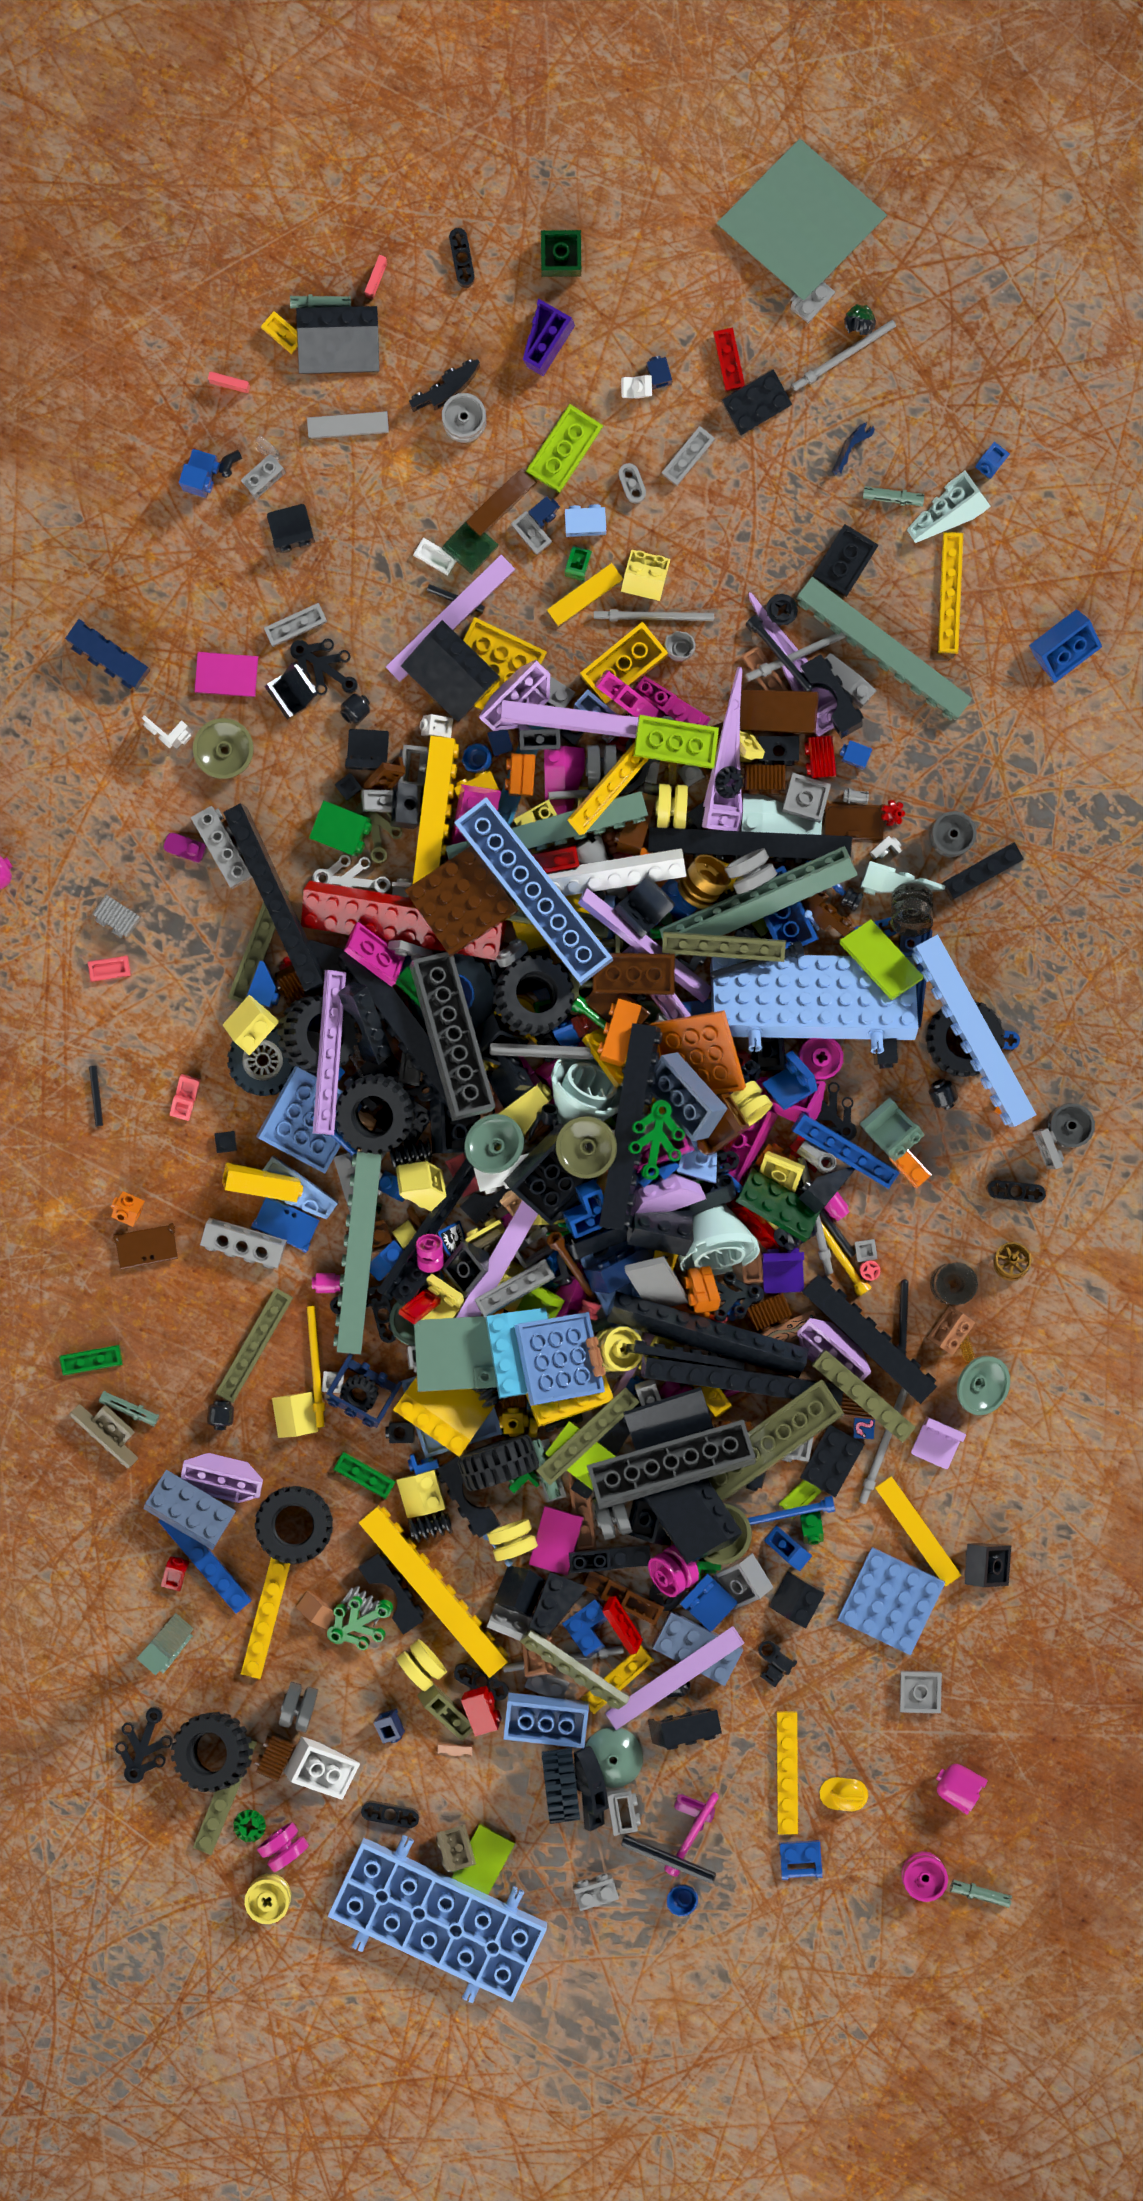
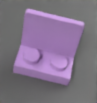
(937, 1443)

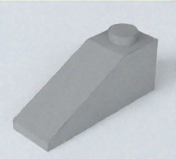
(852, 682)

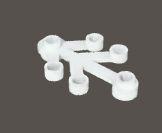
(347, 879)

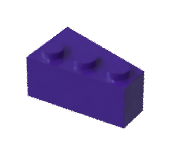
(546, 337)

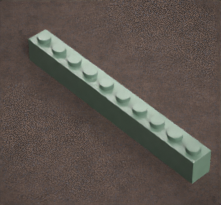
(884, 649)
(558, 829)
(769, 897)
(359, 1251)
(166, 1645)

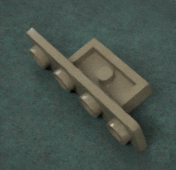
(108, 1431)

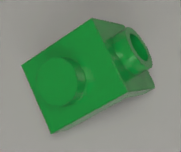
(519, 1481)
(812, 1528)

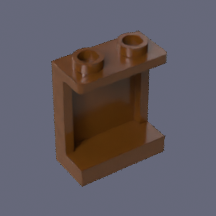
(728, 1128)

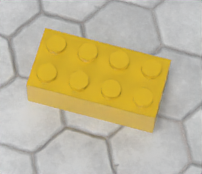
(627, 660)

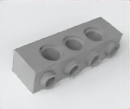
(254, 1239)

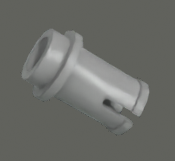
(855, 796)

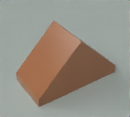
(316, 1610)

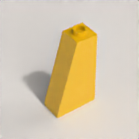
(261, 1183)

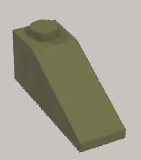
(445, 1711)

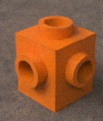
(127, 1208)

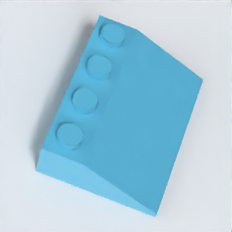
(506, 1352)

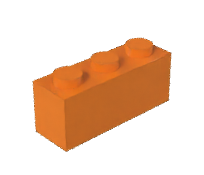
(618, 1032)

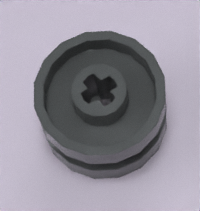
(599, 766)
(944, 842)
(1082, 1122)
(609, 1517)
(296, 1706)

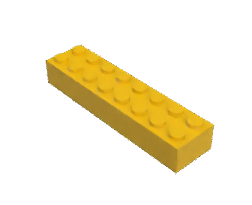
(436, 805)

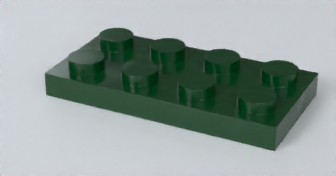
(777, 1205)

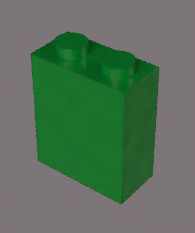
(341, 828)

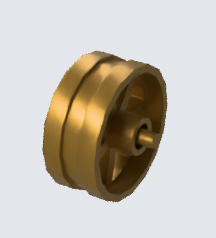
(1012, 1261)

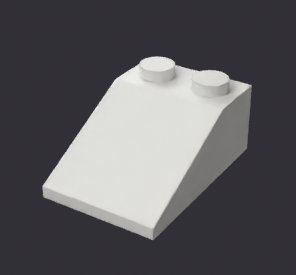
(320, 1768)

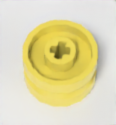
(671, 806)
(751, 1103)
(613, 1348)
(513, 1543)
(421, 1665)
(260, 1889)

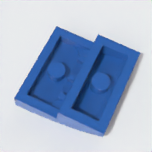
(665, 1171)

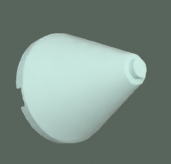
(583, 1090)
(719, 1242)

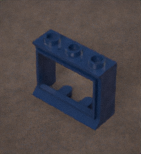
(350, 1410)

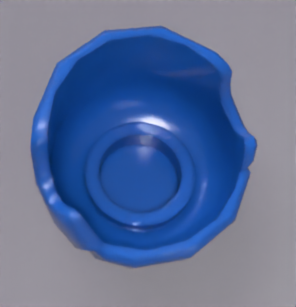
(477, 758)
(682, 1900)

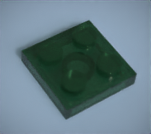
(469, 548)

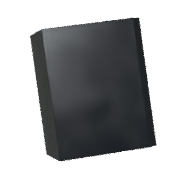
(771, 1055)
(466, 1267)
(519, 1590)

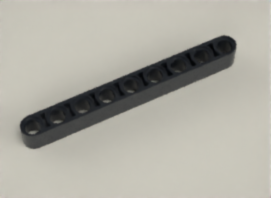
(603, 1238)

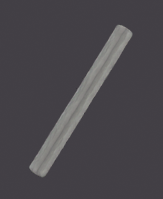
(540, 1051)

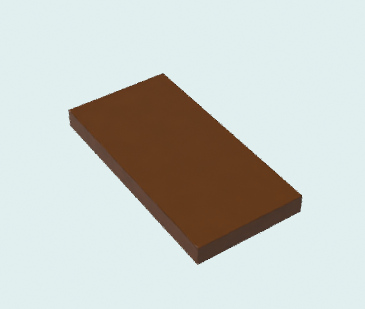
(778, 711)
(637, 974)

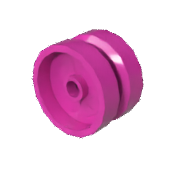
(832, 1056)
(671, 1572)
(281, 1844)
(924, 1864)

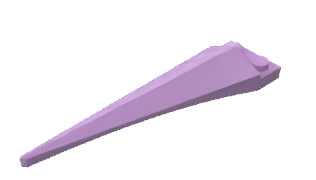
(826, 702)
(719, 811)

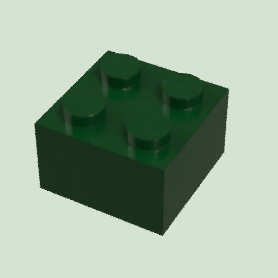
(561, 253)

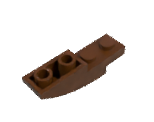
(826, 915)

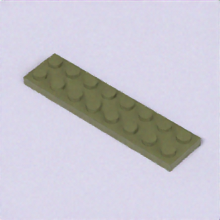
(782, 1435)

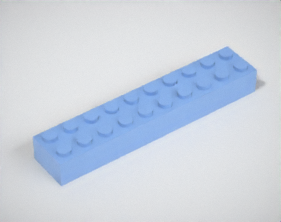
(533, 891)
(974, 1032)

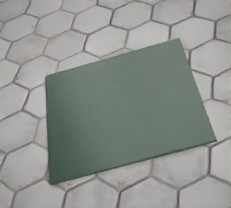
(801, 219)

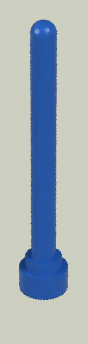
(825, 1505)

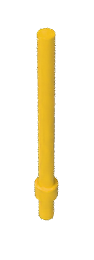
(318, 1405)

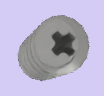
(367, 1605)

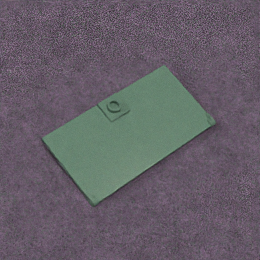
(453, 1354)

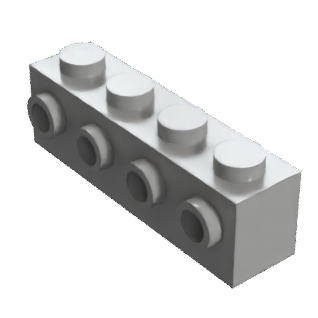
(221, 846)

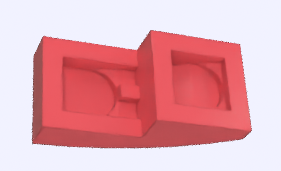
(185, 1097)

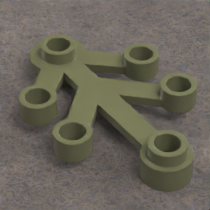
(376, 821)

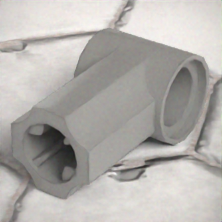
(815, 1155)

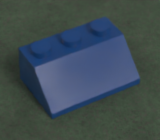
(1066, 645)

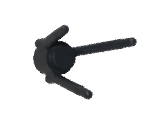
(548, 1116)

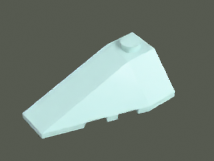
(954, 507)
(766, 815)
(883, 879)

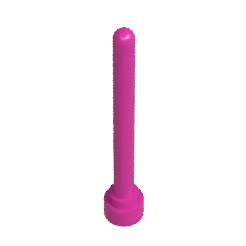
(693, 1832)

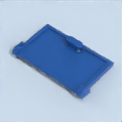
(294, 1226)

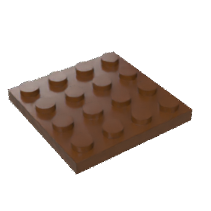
(461, 900)

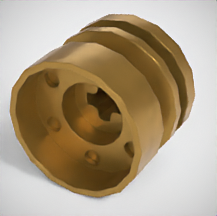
(704, 881)

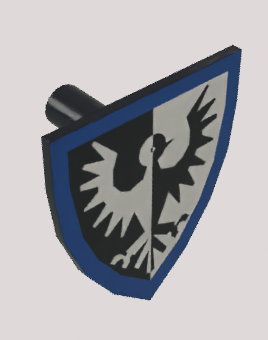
(451, 1237)

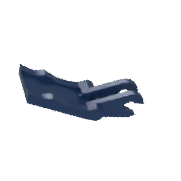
(857, 436)

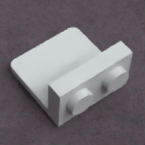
(180, 735)

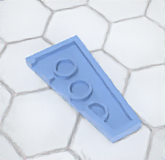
(698, 1165)
(312, 1199)

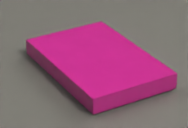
(226, 674)
(374, 954)
(555, 1539)

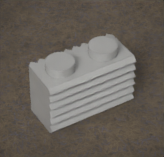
(117, 916)

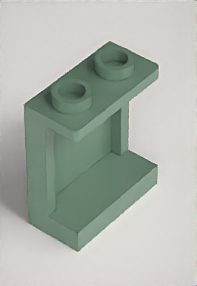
(891, 1129)

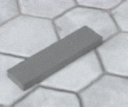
(347, 425)
(514, 1288)

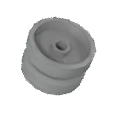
(464, 405)
(751, 871)

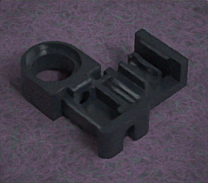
(777, 1666)

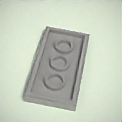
(656, 1282)

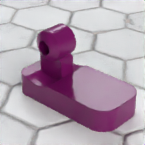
(184, 847)
(692, 1807)

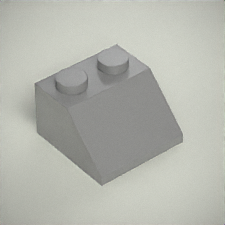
(744, 1580)

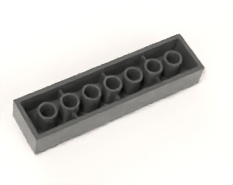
(452, 1036)
(671, 1464)

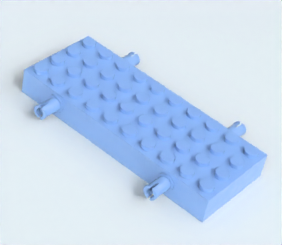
(811, 1000)
(438, 1919)

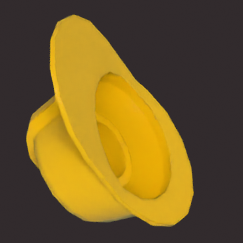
(843, 1794)

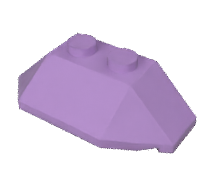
(526, 685)
(667, 1194)
(822, 1335)
(223, 1477)

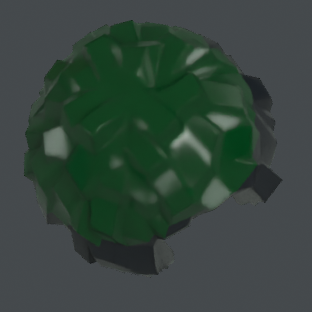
(860, 319)

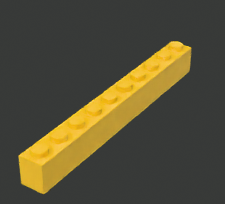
(434, 1591)

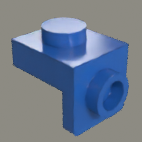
(389, 1185)

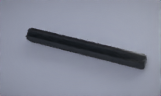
(668, 1859)

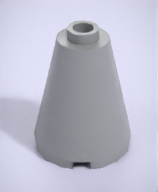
(591, 849)

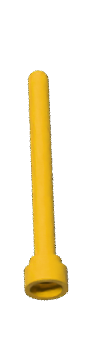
(860, 1285)

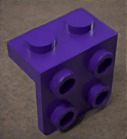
(783, 1271)

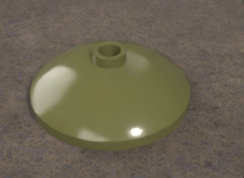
(213, 738)
(573, 1150)
(740, 1546)

